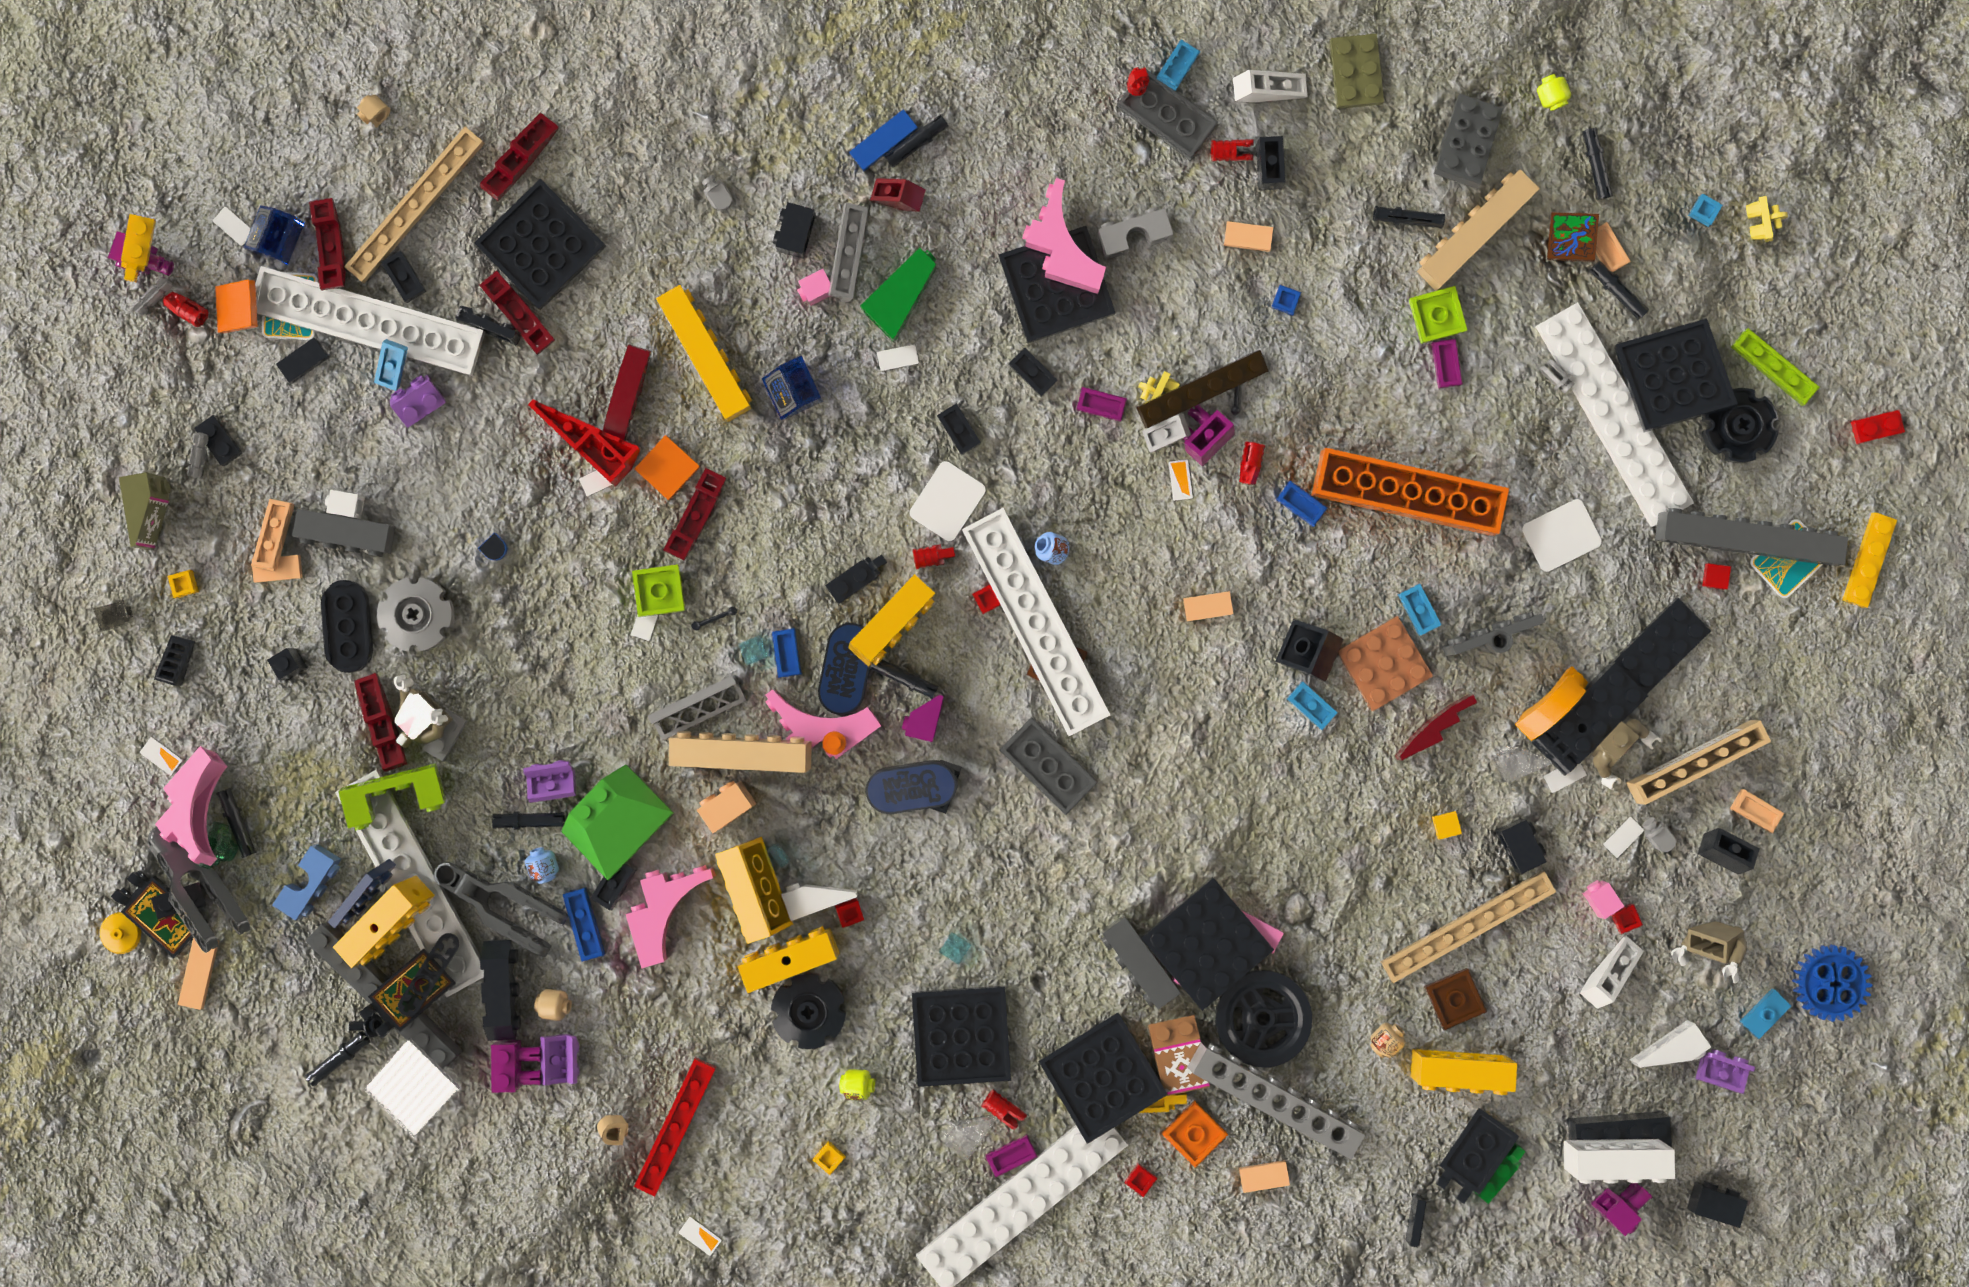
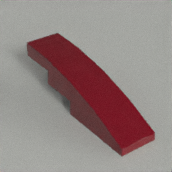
(519, 157)
(626, 391)
(380, 721)
(1429, 732)

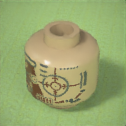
(1388, 1040)

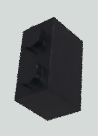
(1270, 163)
(794, 230)
(1521, 845)
(1728, 851)
(1717, 1204)

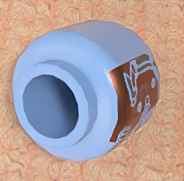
(1052, 548)
(541, 865)

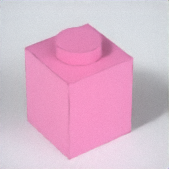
(814, 287)
(1602, 899)

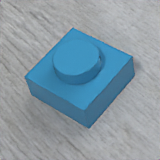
(1705, 210)

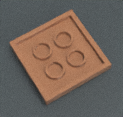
(1384, 663)

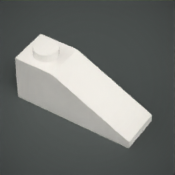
(1269, 86)
(811, 898)
(1612, 973)
(1679, 1045)

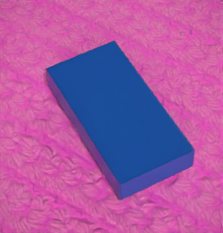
(1301, 503)
(786, 652)

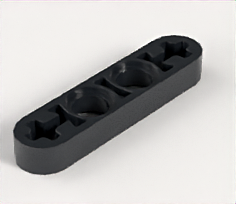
(431, 976)

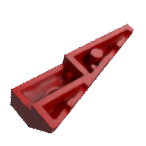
(605, 452)

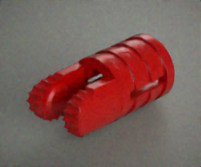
(1227, 150)
(1000, 1107)

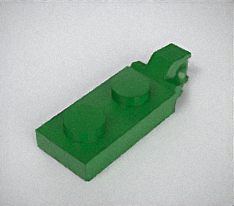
(1503, 1173)

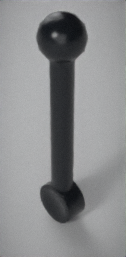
(1235, 410)
(697, 625)

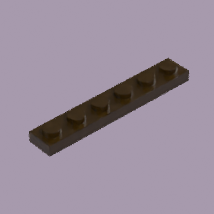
(1202, 389)

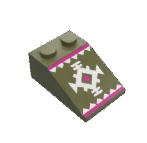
(145, 505)

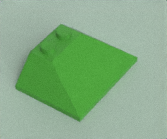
(615, 820)

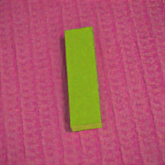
(1775, 367)

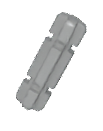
(152, 296)
(197, 455)

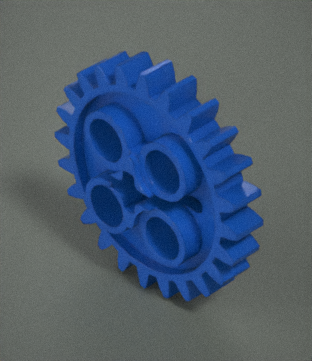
(1811, 983)

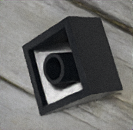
(1309, 650)

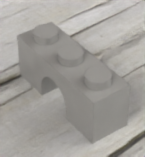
(1152, 224)

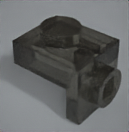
(113, 615)

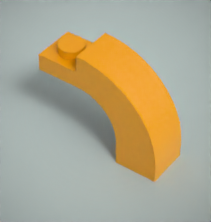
(1553, 705)

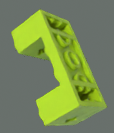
(357, 800)

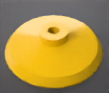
(119, 934)

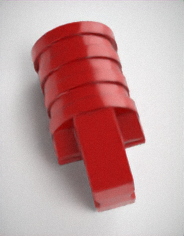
(1137, 81)
(186, 309)
(1251, 462)
(931, 556)

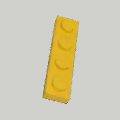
(1869, 560)

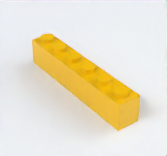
(703, 352)

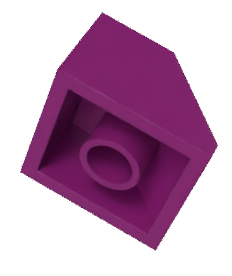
(924, 720)

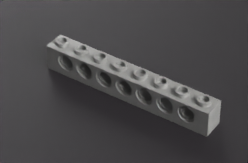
(1344, 1142)

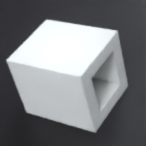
(344, 504)

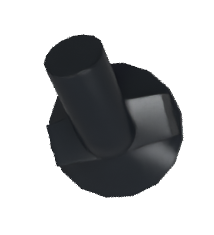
(367, 1026)

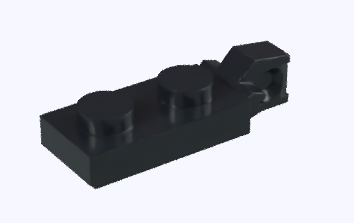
(503, 332)
(855, 578)

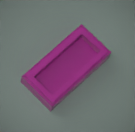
(1446, 363)
(1101, 404)
(1011, 1155)

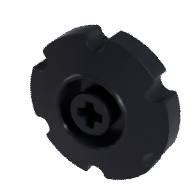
(1754, 435)
(821, 997)

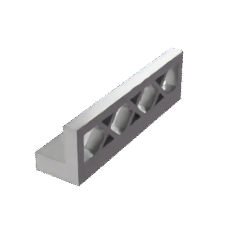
(848, 251)
(694, 699)

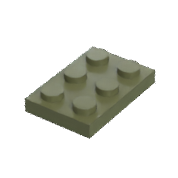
(1356, 71)

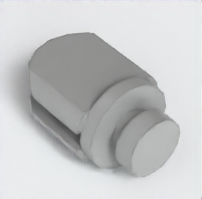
(717, 193)
(1564, 383)
(1659, 835)

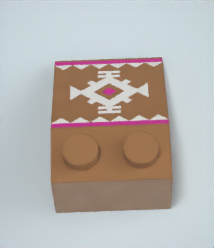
(1173, 1048)

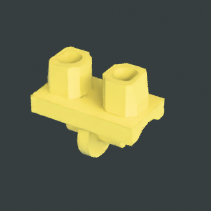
(1764, 230)
(1165, 385)

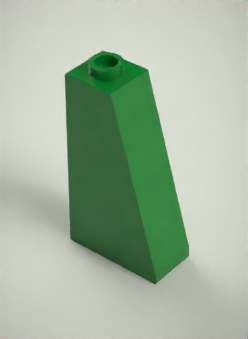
(897, 297)

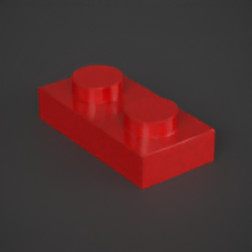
(1877, 426)

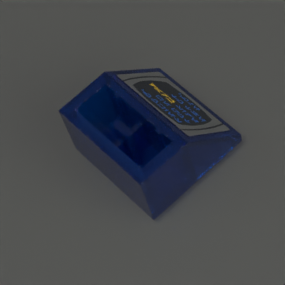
(274, 234)
(792, 388)

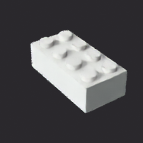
(1619, 1160)

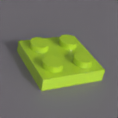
(1438, 314)
(658, 590)

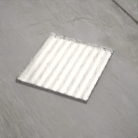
(411, 1087)

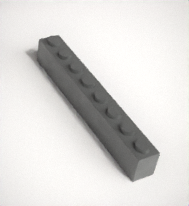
(1751, 538)
(367, 979)

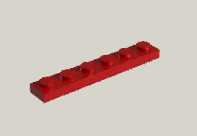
(675, 1126)

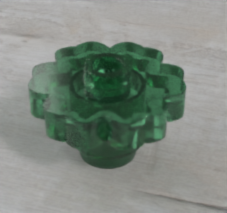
(220, 843)

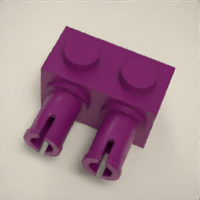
(155, 262)
(1210, 436)
(506, 1066)
(1622, 1209)

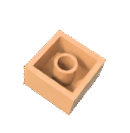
(727, 806)

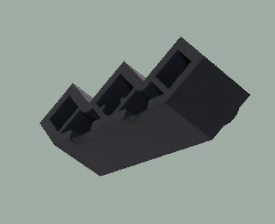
(499, 990)

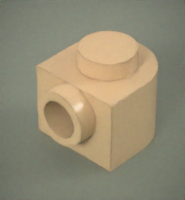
(373, 110)
(613, 1129)

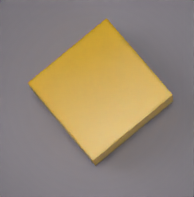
(183, 584)
(1446, 825)
(829, 1157)

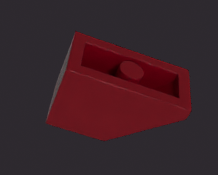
(898, 194)

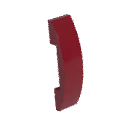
(329, 244)
(517, 312)
(696, 514)

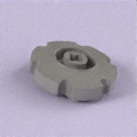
(433, 615)

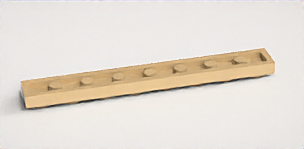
(414, 204)
(1468, 926)

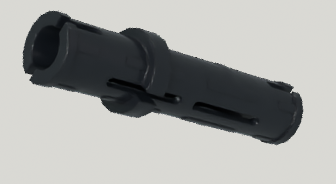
(921, 137)
(1597, 163)
(1408, 217)
(1619, 290)
(908, 679)
(521, 820)
(236, 822)
(345, 1052)

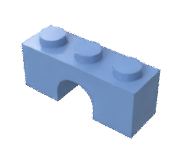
(320, 866)

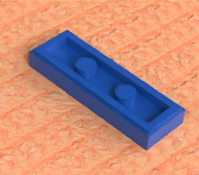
(883, 140)
(583, 924)

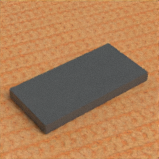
(1169, 117)
(1048, 766)

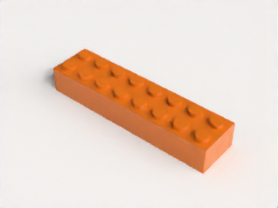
(1410, 492)

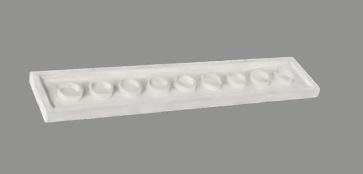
(367, 320)
(1613, 413)
(1036, 622)
(393, 839)
(1017, 1204)

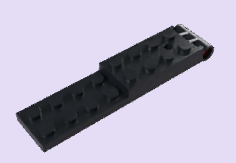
(1622, 686)

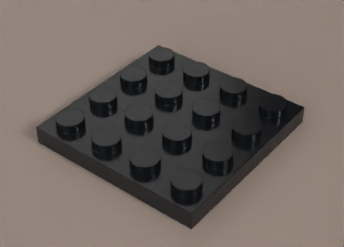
(540, 244)
(1049, 305)
(1675, 375)
(1207, 943)
(961, 1036)
(1103, 1078)

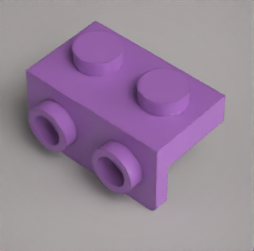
(416, 400)
(550, 781)
(559, 1059)
(1724, 1072)

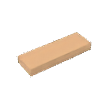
(272, 535)
(197, 977)

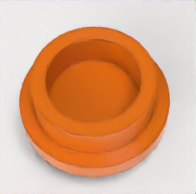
(834, 743)

